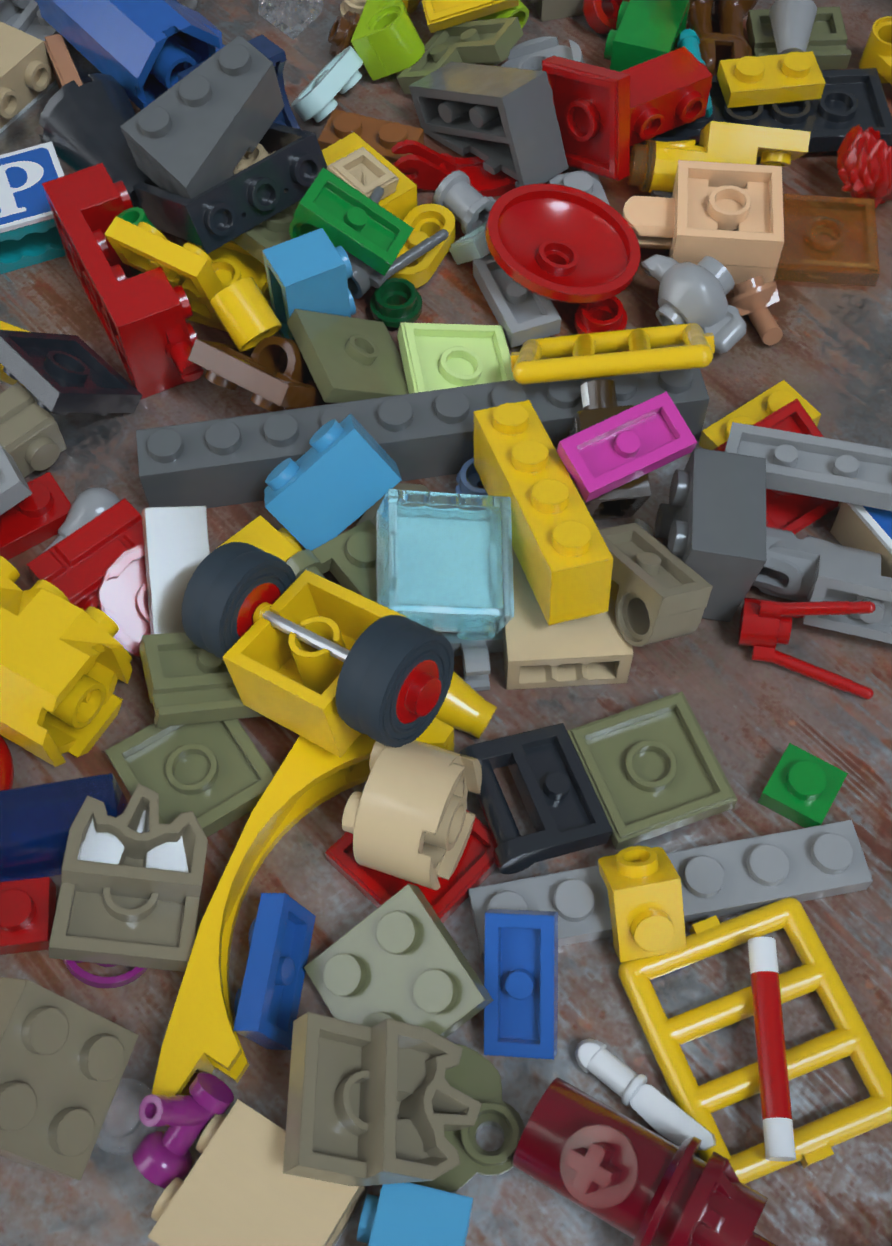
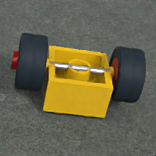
(316, 650)

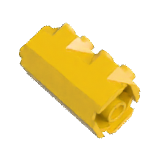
(56, 670)

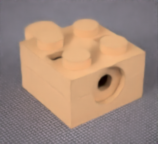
(716, 213)

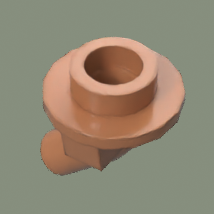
(753, 300)

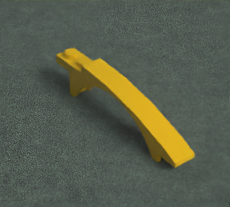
(202, 1019)

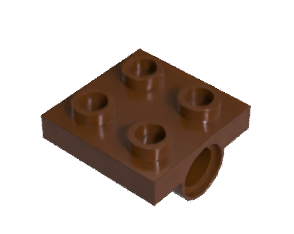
(260, 373)

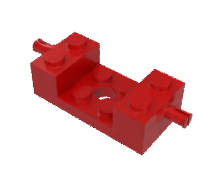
(139, 313)

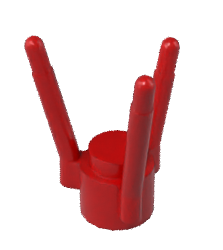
(770, 623)

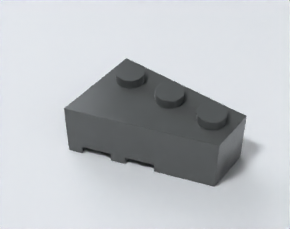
(496, 115)
(206, 121)

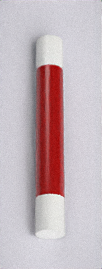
(771, 1050)

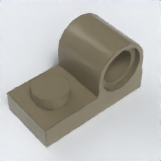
(657, 590)

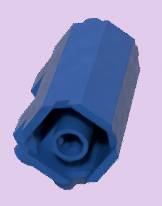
(135, 40)

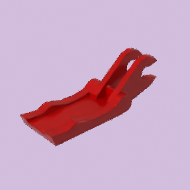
(430, 168)

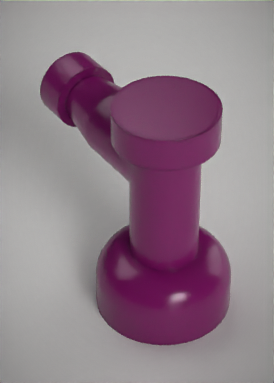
(166, 1155)

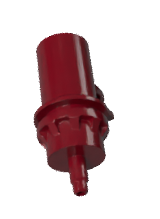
(635, 1176)

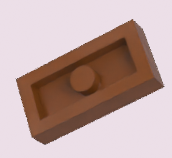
(376, 132)

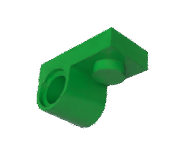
(350, 221)

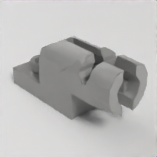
(827, 571)

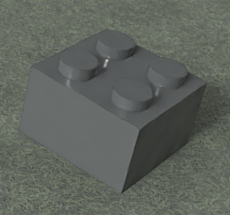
(718, 524)

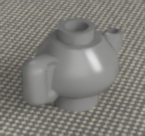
(697, 296)

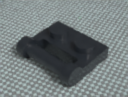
(553, 791)

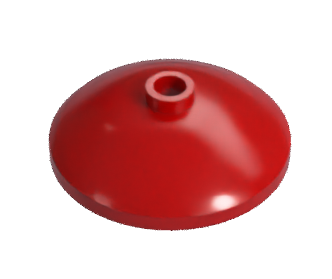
(562, 243)

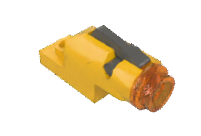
(656, 162)

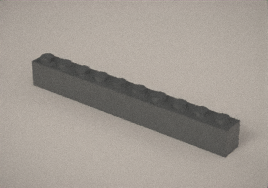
(421, 431)

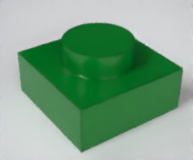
(802, 787)

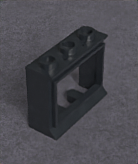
(245, 197)

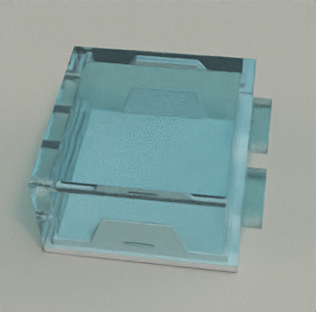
(446, 560)

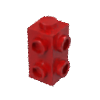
(667, 93)

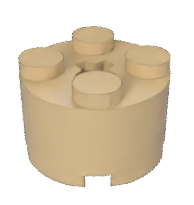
(413, 812)

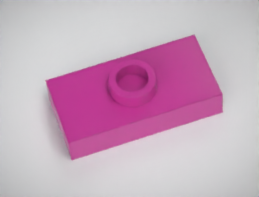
(626, 446)

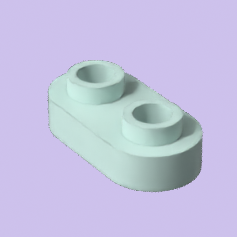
(337, 76)

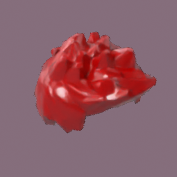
(865, 165)

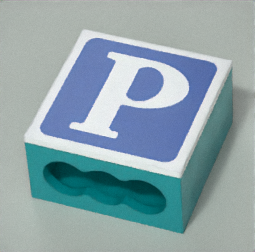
(26, 219)

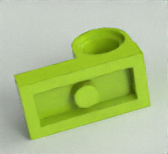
(386, 38)

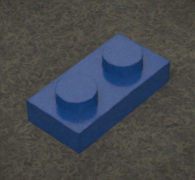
(274, 971)
(522, 983)

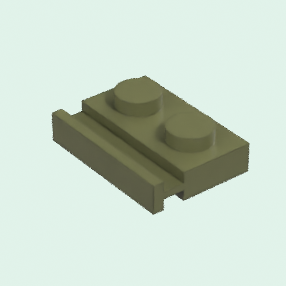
(826, 39)
(188, 682)

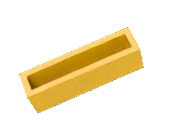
(550, 522)

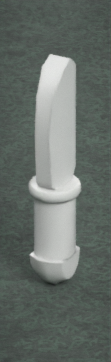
(645, 1099)

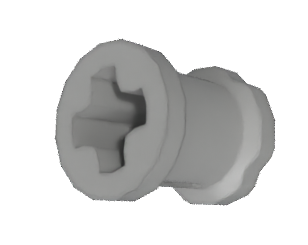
(463, 200)

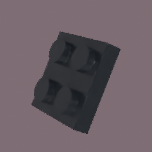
(65, 374)

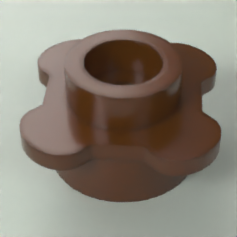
(342, 32)

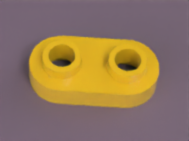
(426, 221)

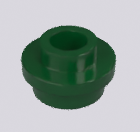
(396, 303)

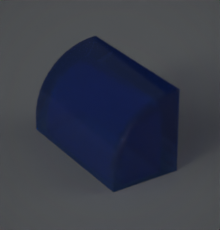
(38, 823)

